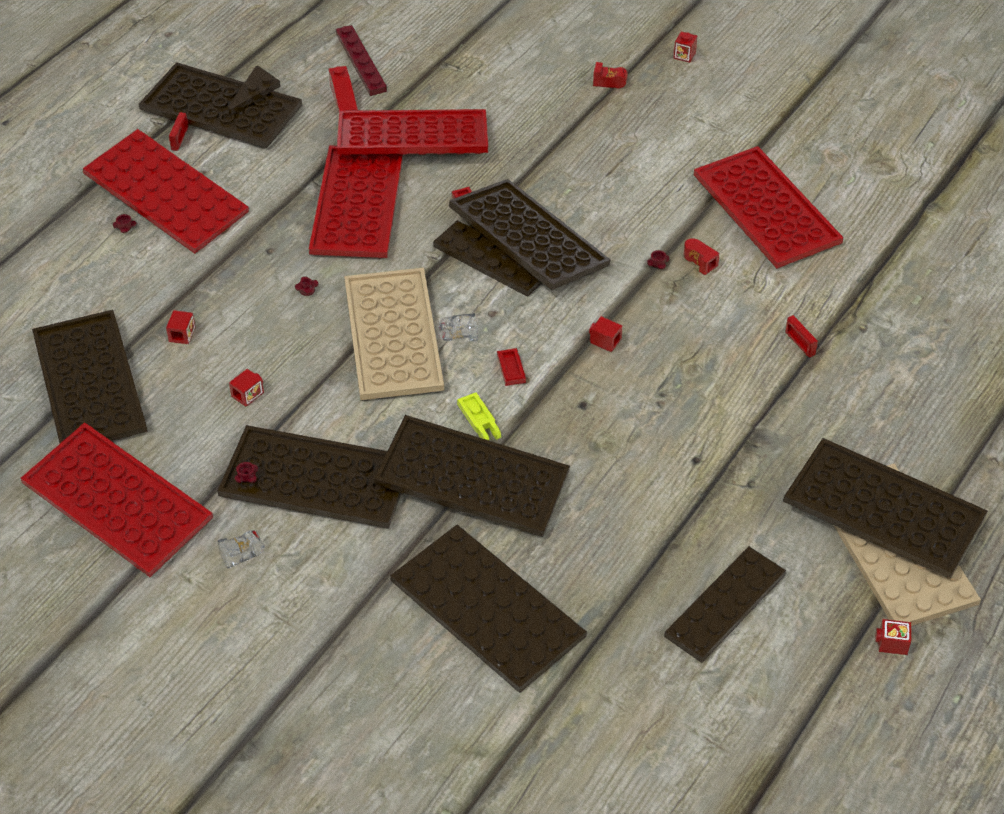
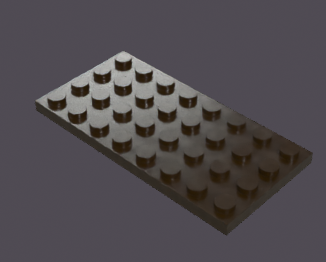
(206, 102)
(529, 234)
(89, 377)
(472, 475)
(311, 477)
(886, 507)
(488, 607)

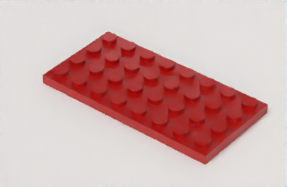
(412, 132)
(166, 190)
(356, 205)
(768, 207)
(117, 499)

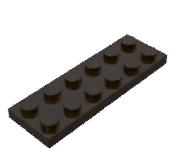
(483, 255)
(724, 604)

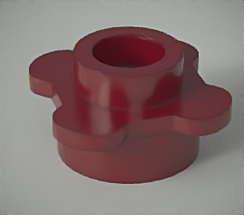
(124, 223)
(658, 259)
(306, 286)
(246, 472)

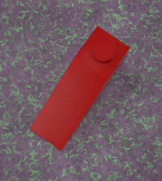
(342, 88)

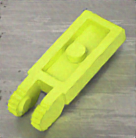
(478, 416)

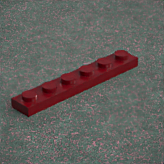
(361, 60)

